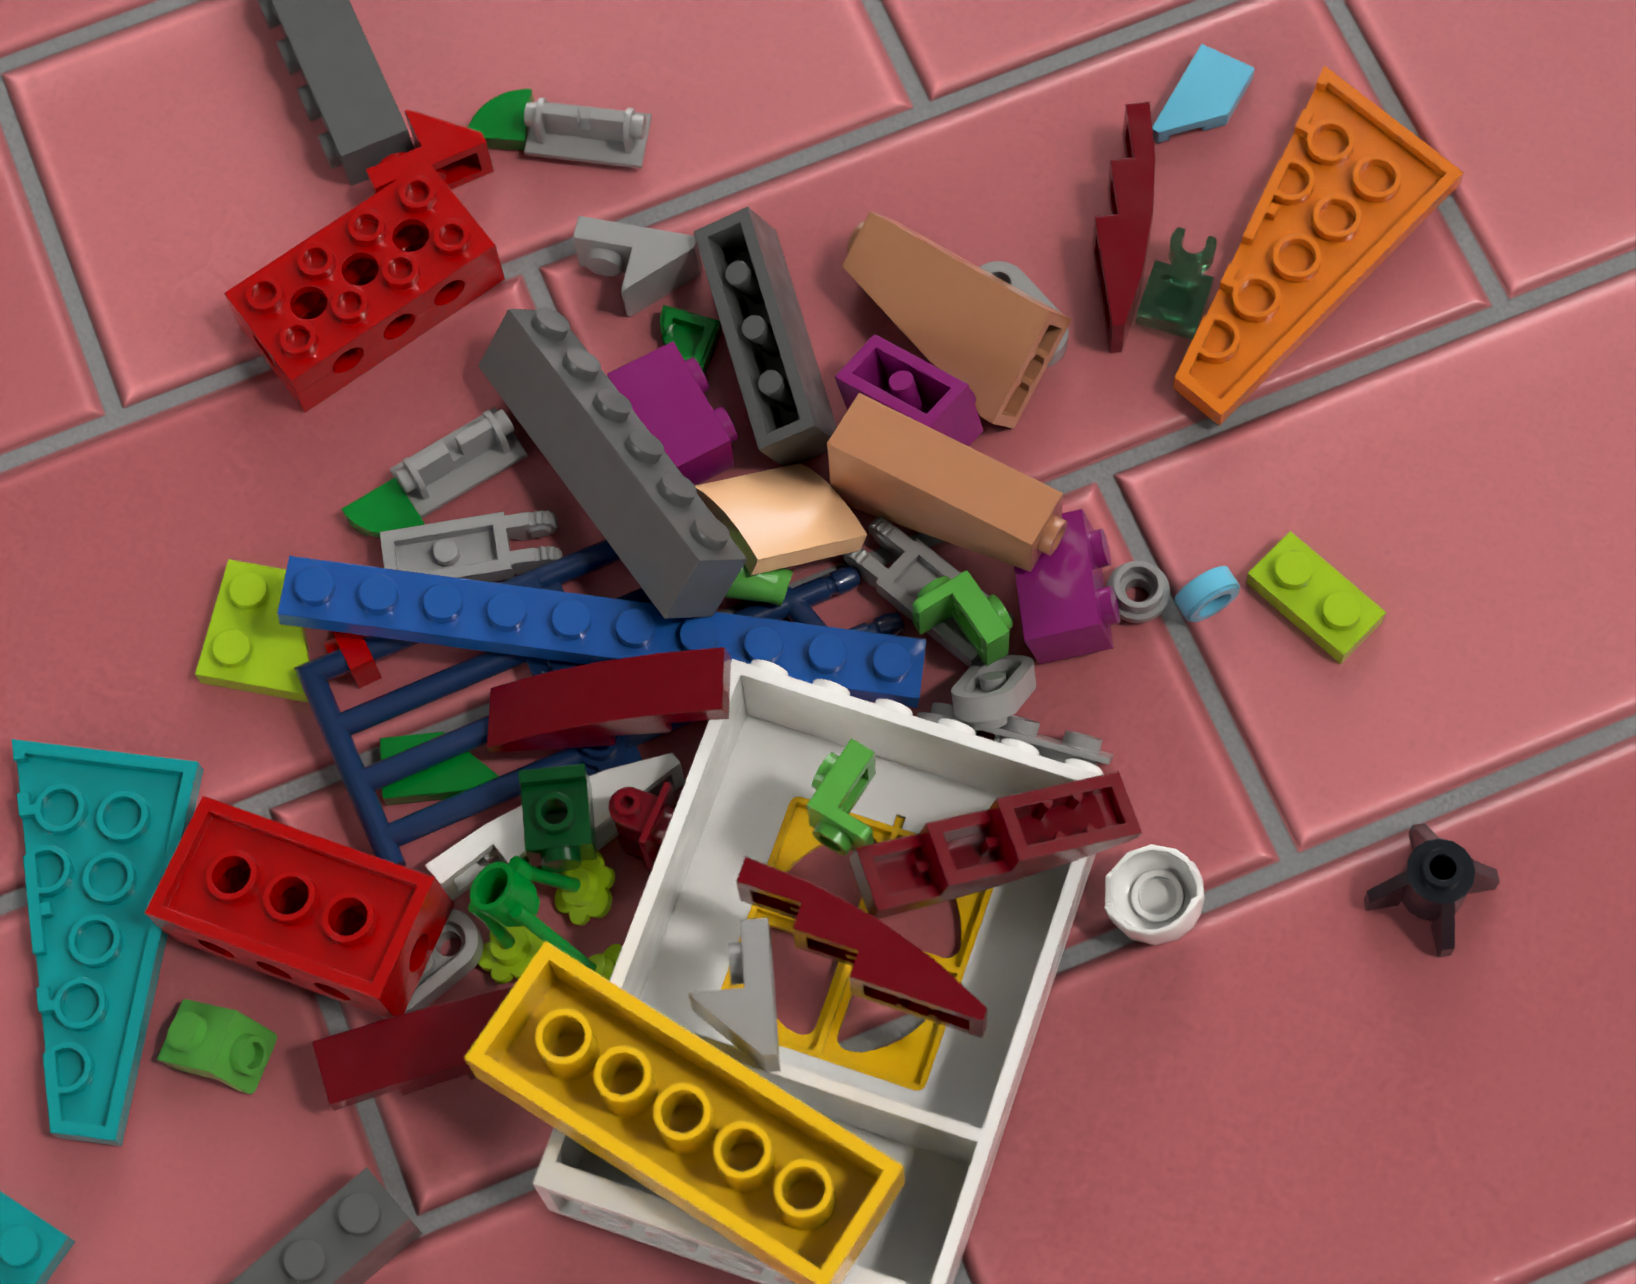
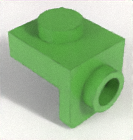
(980, 618)
(838, 788)
(218, 1045)

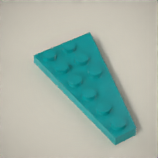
(95, 853)

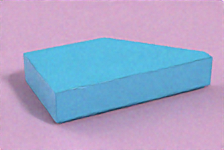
(1204, 94)

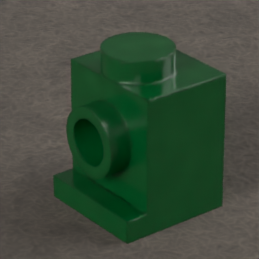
(552, 791)

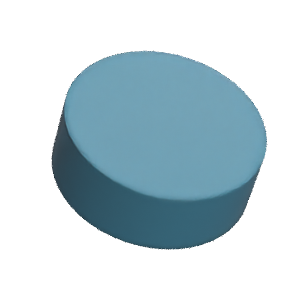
(1207, 594)

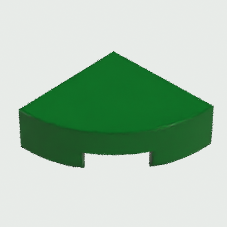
(503, 120)
(691, 333)
(382, 510)

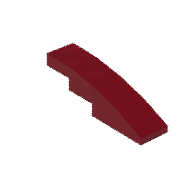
(1124, 237)
(609, 699)
(995, 845)
(883, 962)
(404, 1050)

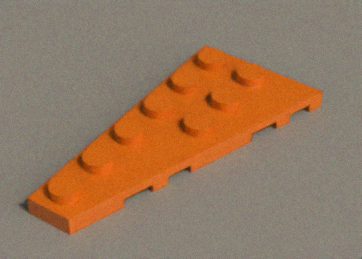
(1324, 223)

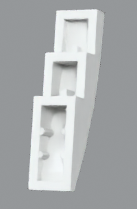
(505, 835)

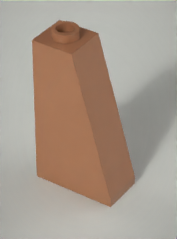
(958, 314)
(941, 486)

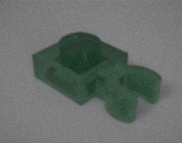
(1178, 290)

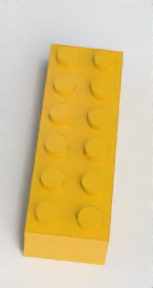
(686, 1120)

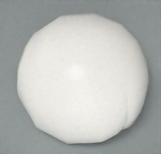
(1154, 894)

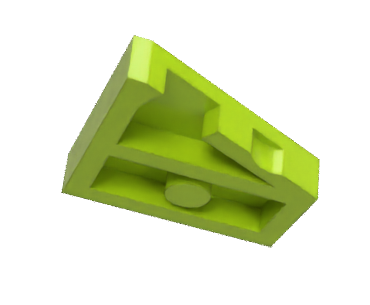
(245, 640)

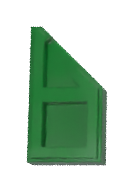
(435, 782)

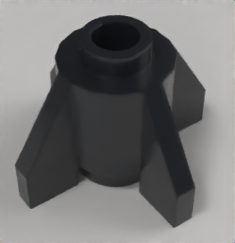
(1429, 896)

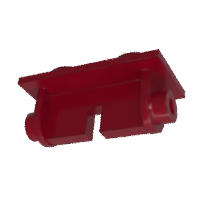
(642, 820)

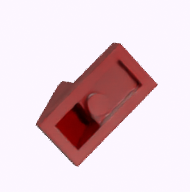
(451, 149)

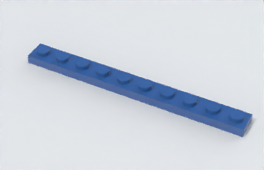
(584, 626)

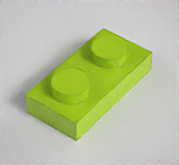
(1315, 597)

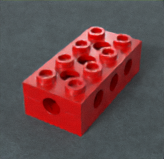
(366, 285)
(239, 897)

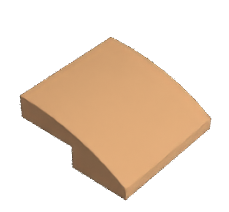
(783, 517)

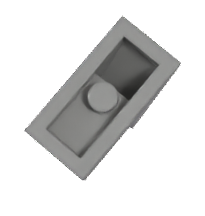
(650, 258)
(748, 1013)

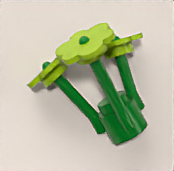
(509, 905)

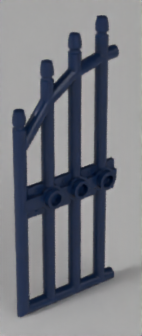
(363, 781)

